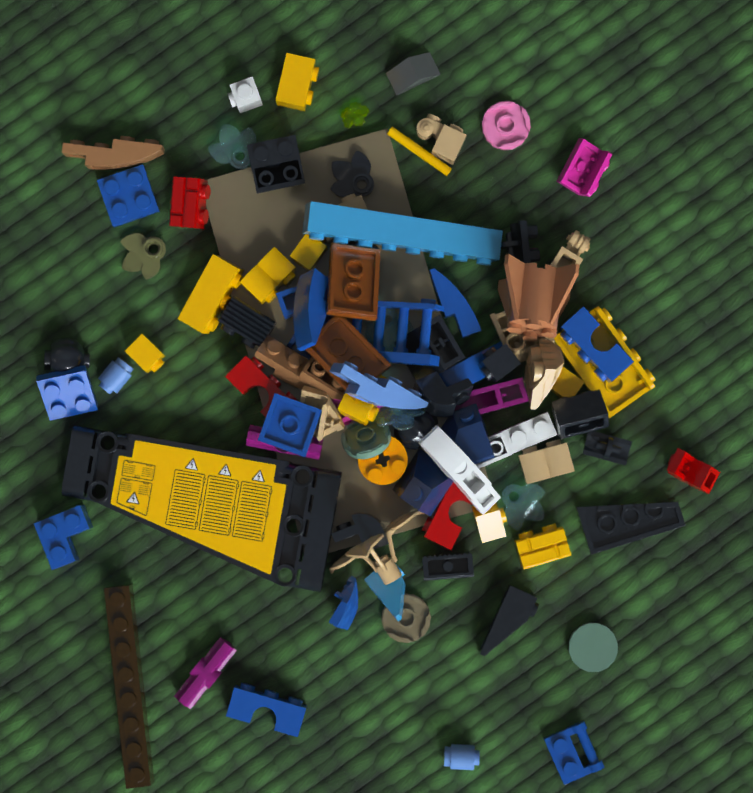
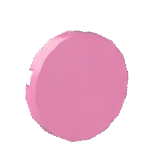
(506, 125)

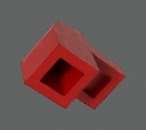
(692, 471)

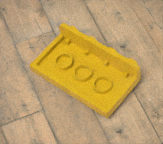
(628, 385)

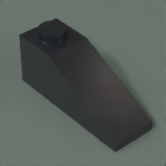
(511, 614)

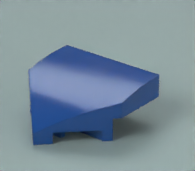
(348, 606)

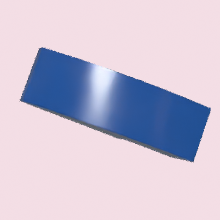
(454, 304)
(309, 308)

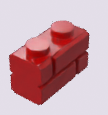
(189, 202)

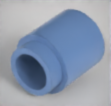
(115, 376)
(461, 757)

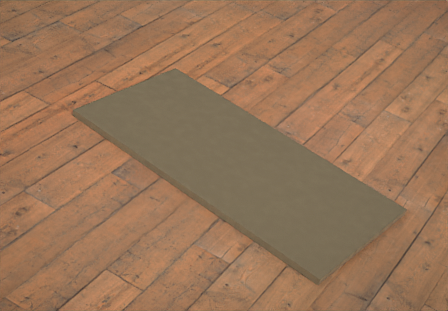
(254, 223)

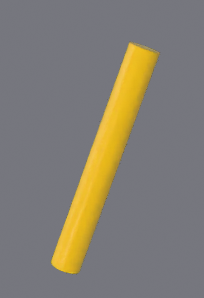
(419, 151)

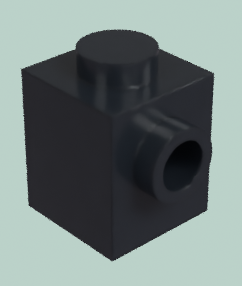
(498, 363)

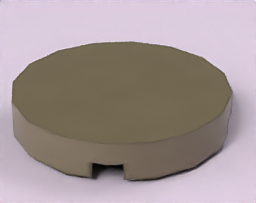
(414, 620)

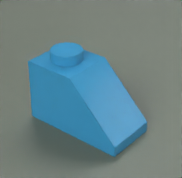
(390, 595)

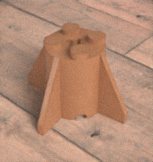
(535, 296)

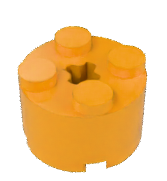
(395, 466)

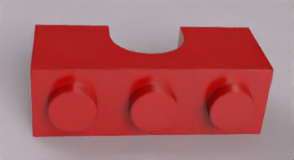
(249, 375)
(440, 527)

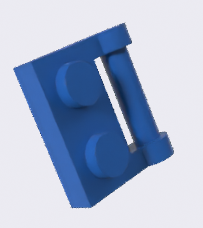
(565, 754)

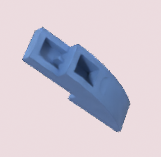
(377, 391)

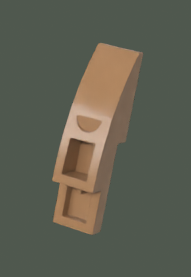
(124, 153)
(297, 369)

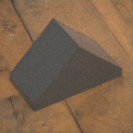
(412, 72)

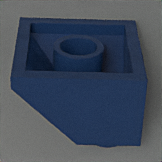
(469, 433)
(422, 483)

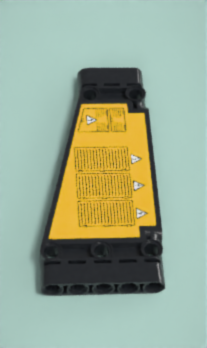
(212, 500)

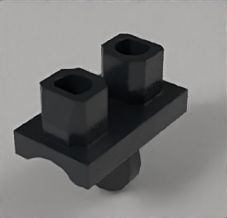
(518, 242)
(607, 447)

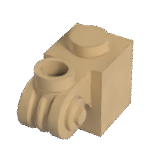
(448, 138)
(576, 244)

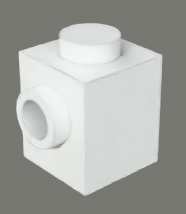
(245, 95)

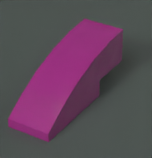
(498, 396)

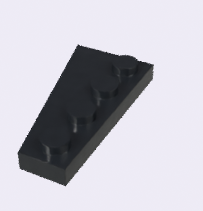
(622, 524)

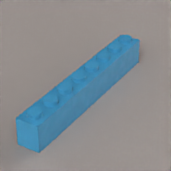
(401, 232)

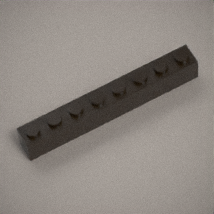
(129, 686)

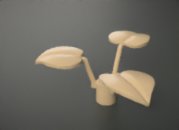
(384, 565)

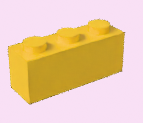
(211, 294)

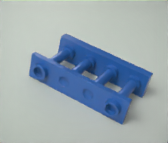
(400, 352)

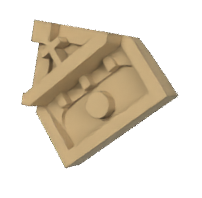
(330, 418)

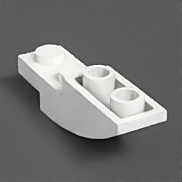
(520, 437)
(460, 469)

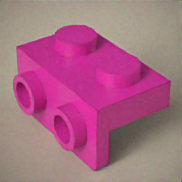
(584, 168)

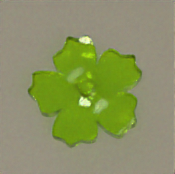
(354, 115)

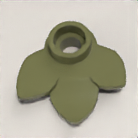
(140, 257)

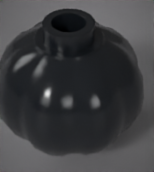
(65, 355)
(422, 426)

